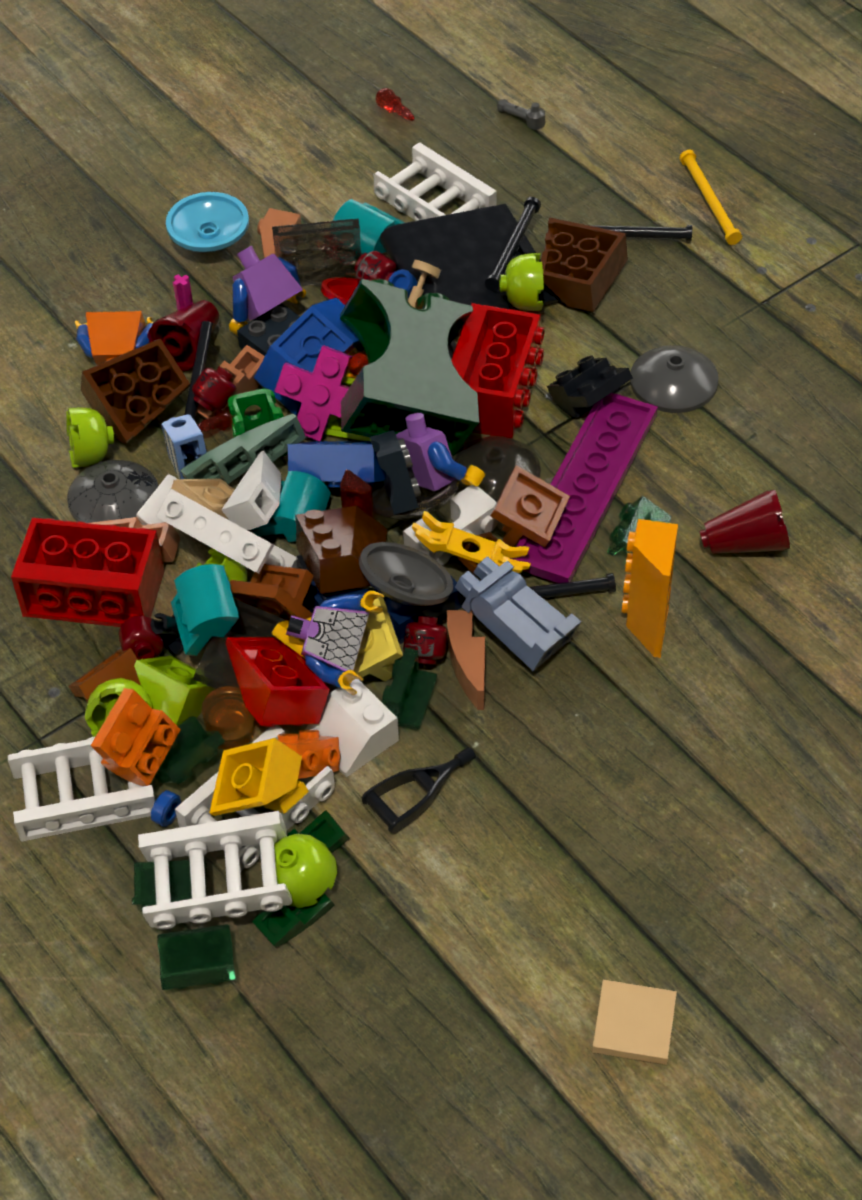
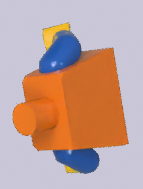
(112, 334)

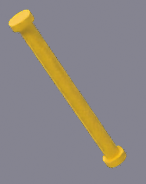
(732, 234)

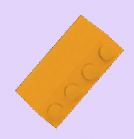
(649, 581)

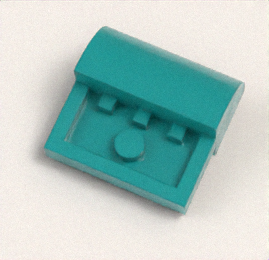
(371, 223)
(297, 496)
(203, 606)

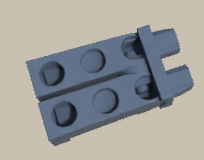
(515, 612)

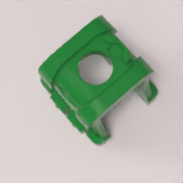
(268, 412)

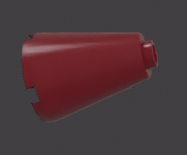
(182, 329)
(748, 527)

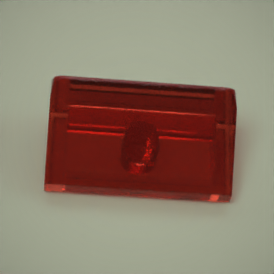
(356, 493)

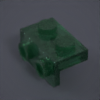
(629, 516)
(409, 691)
(188, 749)
(179, 882)
(196, 957)

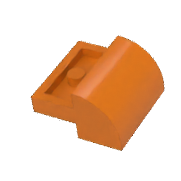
(135, 739)

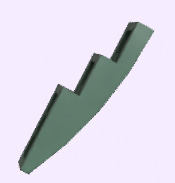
(240, 452)

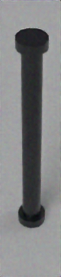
(531, 206)
(653, 232)
(574, 587)

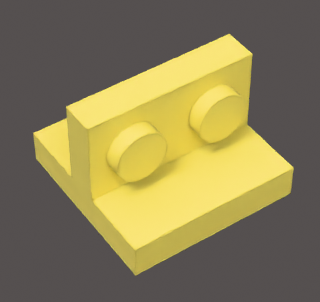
(378, 646)

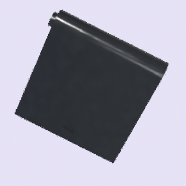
(464, 249)

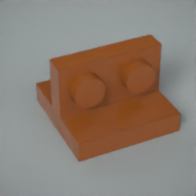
(528, 508)
(276, 591)

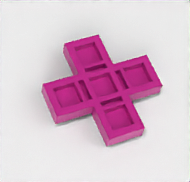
(317, 391)

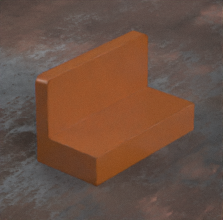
(115, 666)

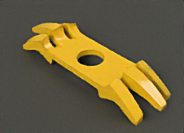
(450, 539)

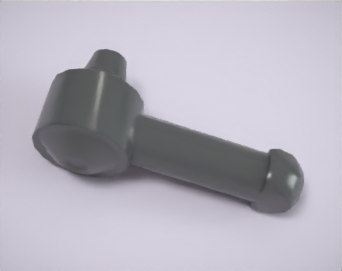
(534, 116)

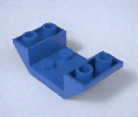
(302, 345)

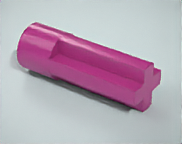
(182, 291)

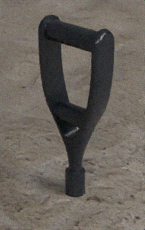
(423, 778)

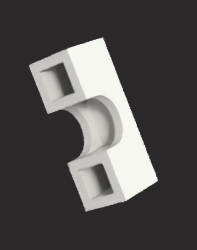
(469, 512)

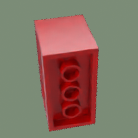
(499, 362)
(87, 572)

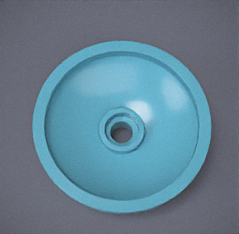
(207, 221)

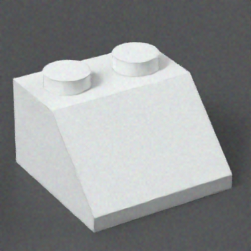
(360, 723)

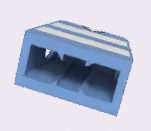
(182, 439)

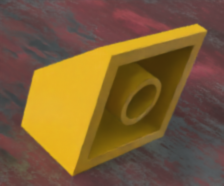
(254, 776)

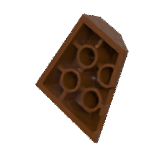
(582, 262)
(134, 388)
(333, 543)

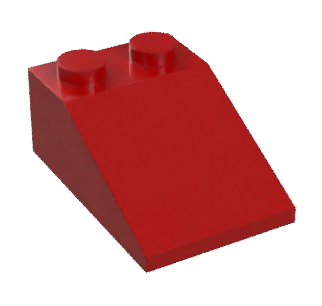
(276, 682)

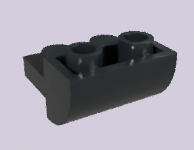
(587, 384)

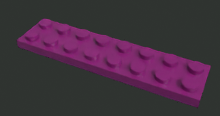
(591, 479)

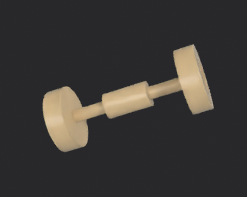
(426, 270)

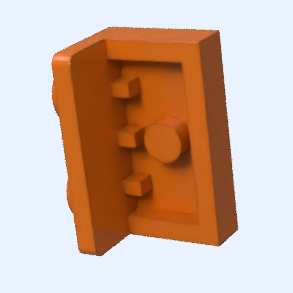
(315, 751)

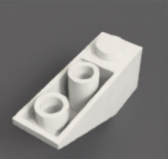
(255, 495)

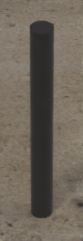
(199, 365)

